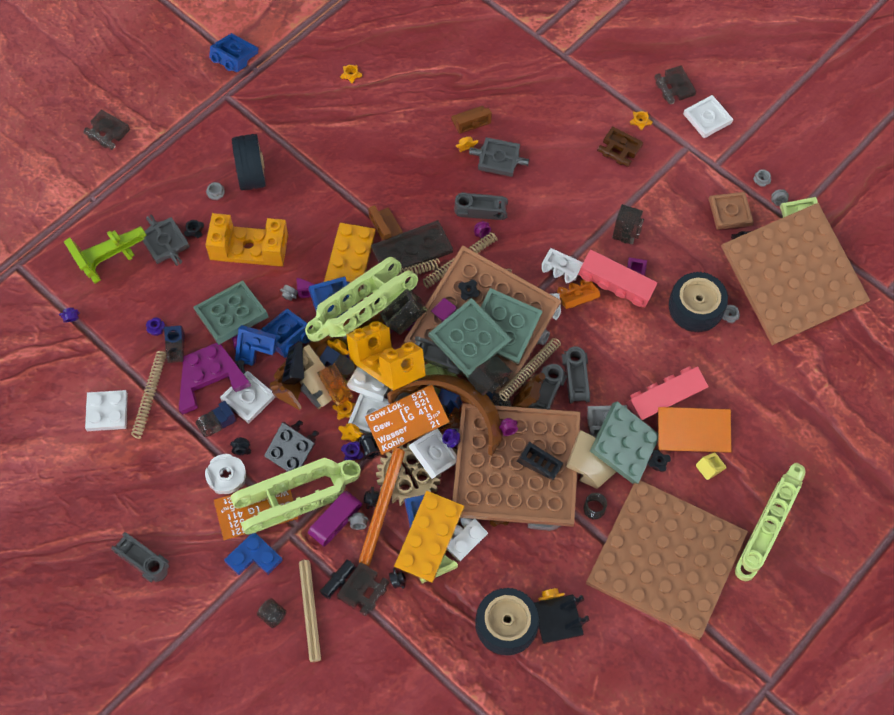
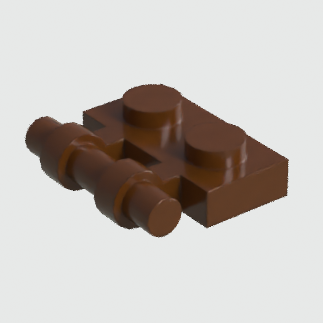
(622, 142)
(529, 391)

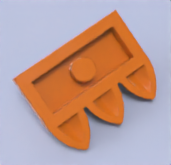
(578, 294)

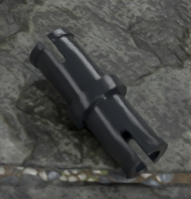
(337, 579)

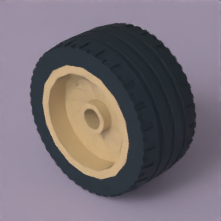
(248, 162)
(698, 302)
(499, 608)

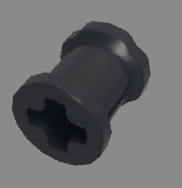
(369, 446)

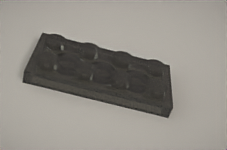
(414, 246)

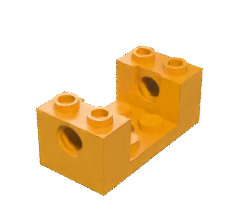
(228, 242)
(373, 353)

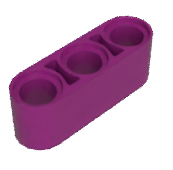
(334, 518)

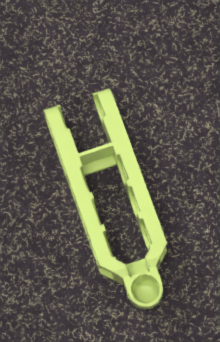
(377, 280)
(339, 473)
(765, 532)

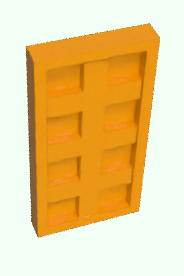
(350, 252)
(429, 536)

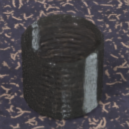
(595, 497)
(271, 613)

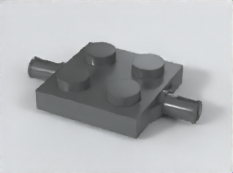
(499, 157)
(164, 240)

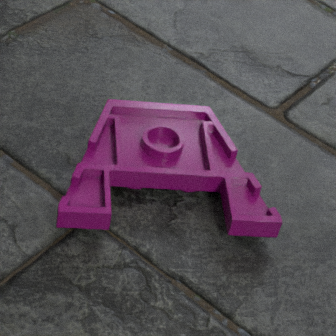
(205, 368)

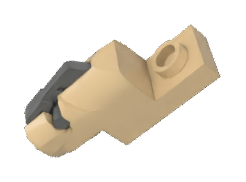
(312, 384)

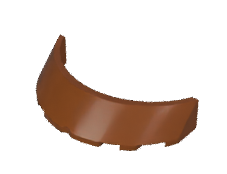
(290, 393)
(467, 393)

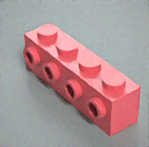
(617, 278)
(667, 394)

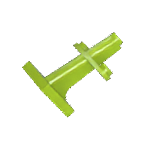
(91, 257)

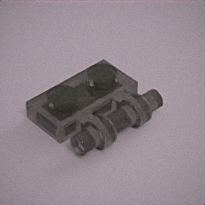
(680, 84)
(110, 126)
(357, 586)

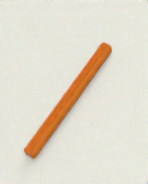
(381, 506)

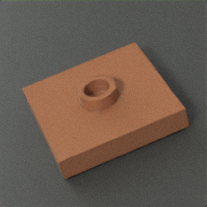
(731, 210)

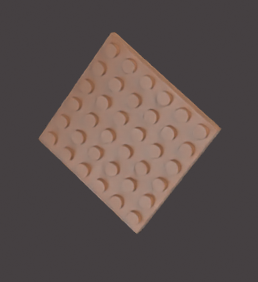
(795, 273)
(488, 275)
(502, 487)
(667, 559)

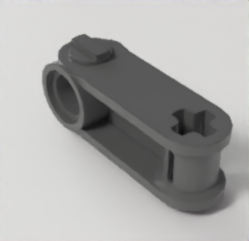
(480, 206)
(435, 356)
(576, 375)
(550, 386)
(141, 558)

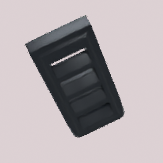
(294, 366)
(536, 451)

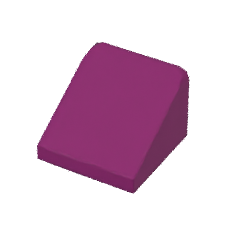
(637, 265)
(302, 287)
(444, 309)

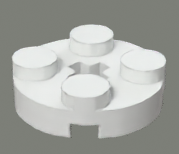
(221, 484)

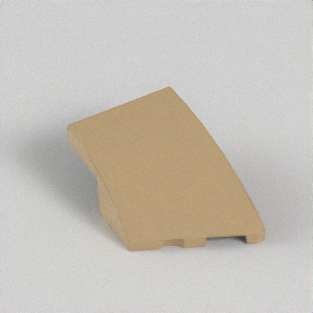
(592, 469)

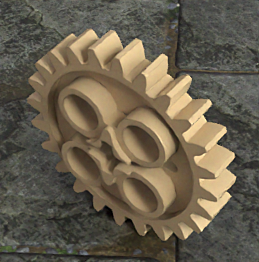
(402, 479)

